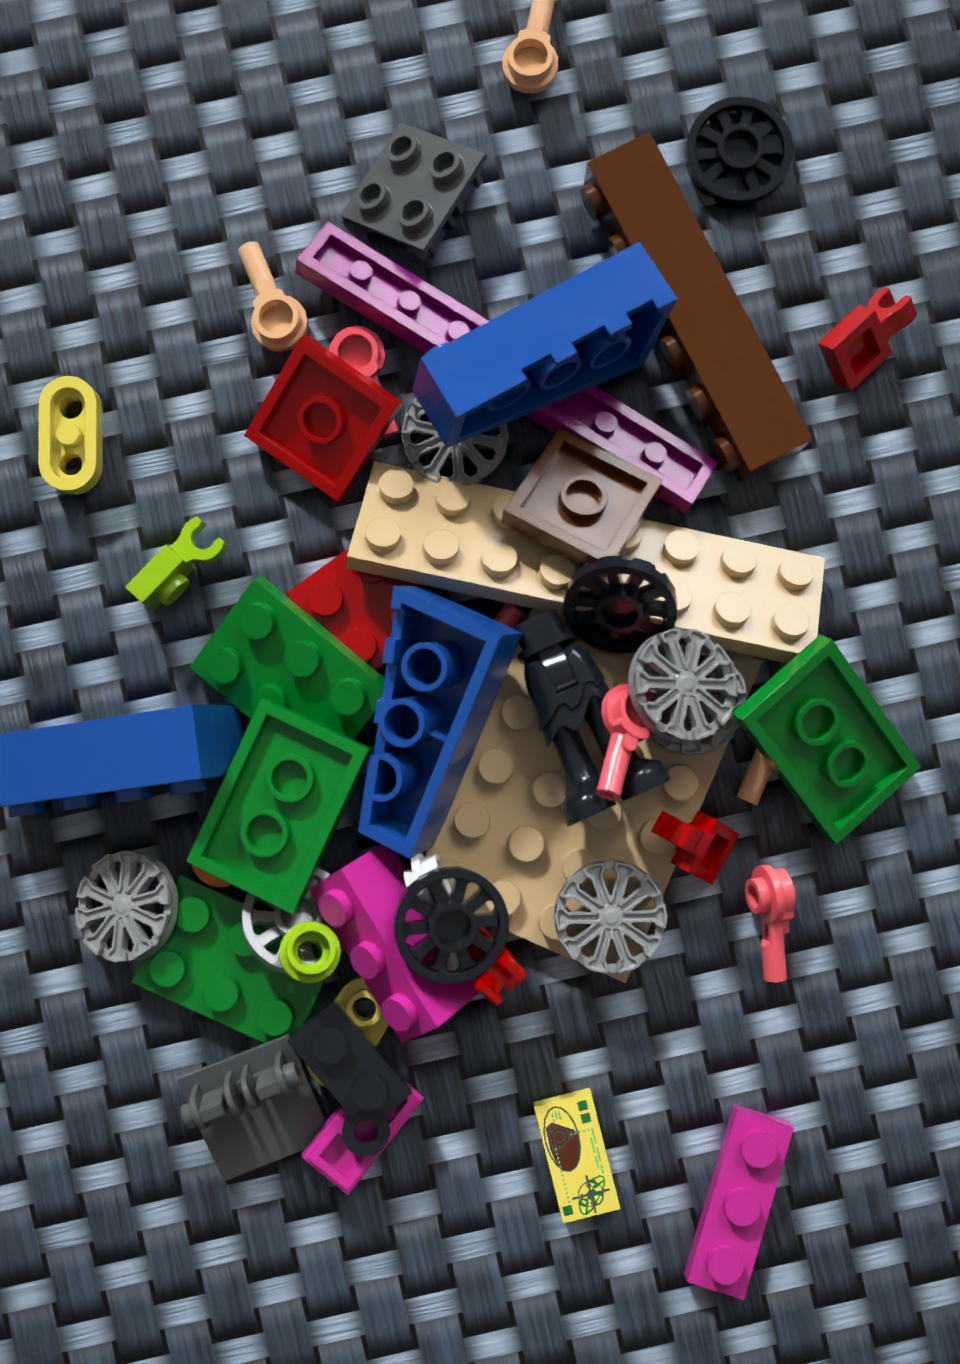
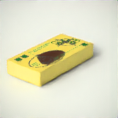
(576, 1155)

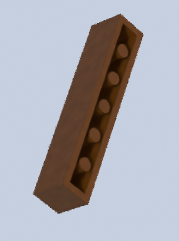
(708, 328)

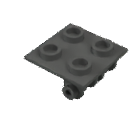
(416, 190)
(252, 1107)

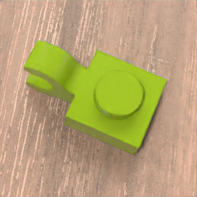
(165, 574)

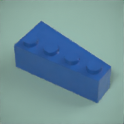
(546, 347)
(432, 711)
(118, 756)

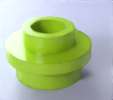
(318, 935)

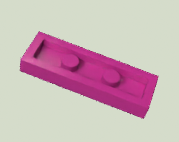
(738, 1201)

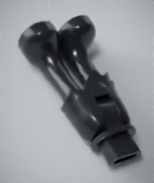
(564, 689)

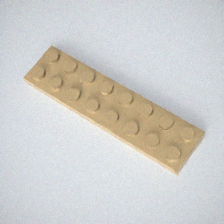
(453, 540)

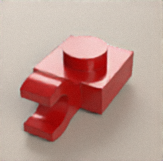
(860, 339)
(699, 845)
(503, 972)

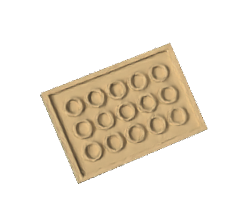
(512, 822)

